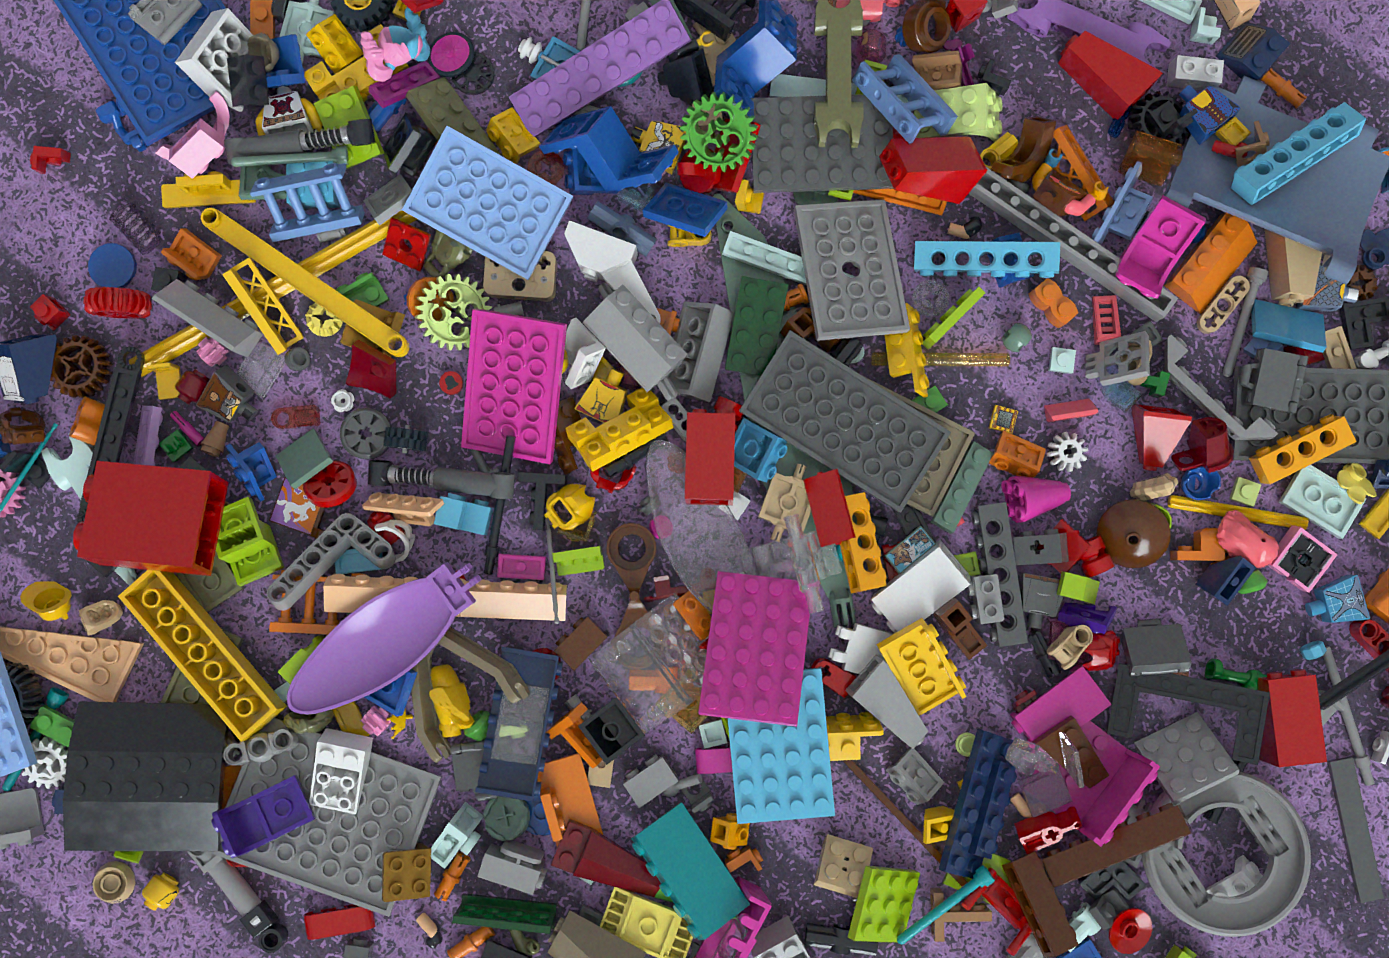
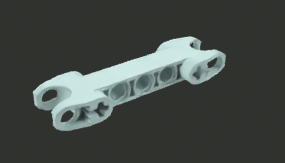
(73, 473)

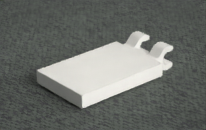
(860, 647)

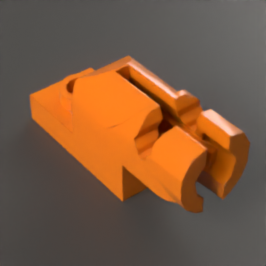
(1204, 547)

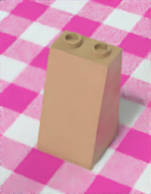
(1291, 269)

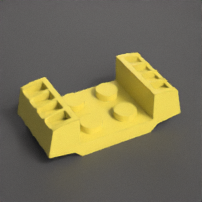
(646, 925)

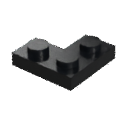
(1358, 319)
(1118, 875)

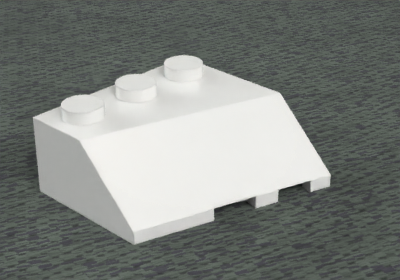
(207, 53)

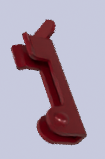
(663, 589)

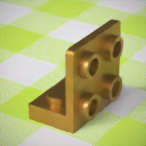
(391, 319)
(406, 874)

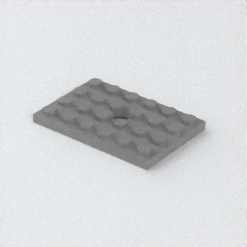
(856, 234)

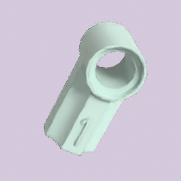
(1083, 923)

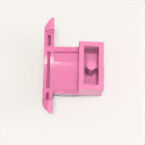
(200, 143)

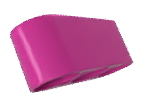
(713, 760)

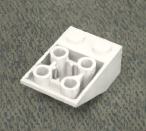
(340, 770)

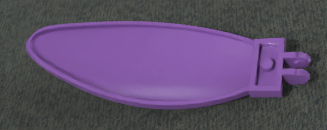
(380, 641)

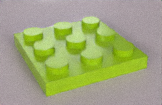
(883, 904)

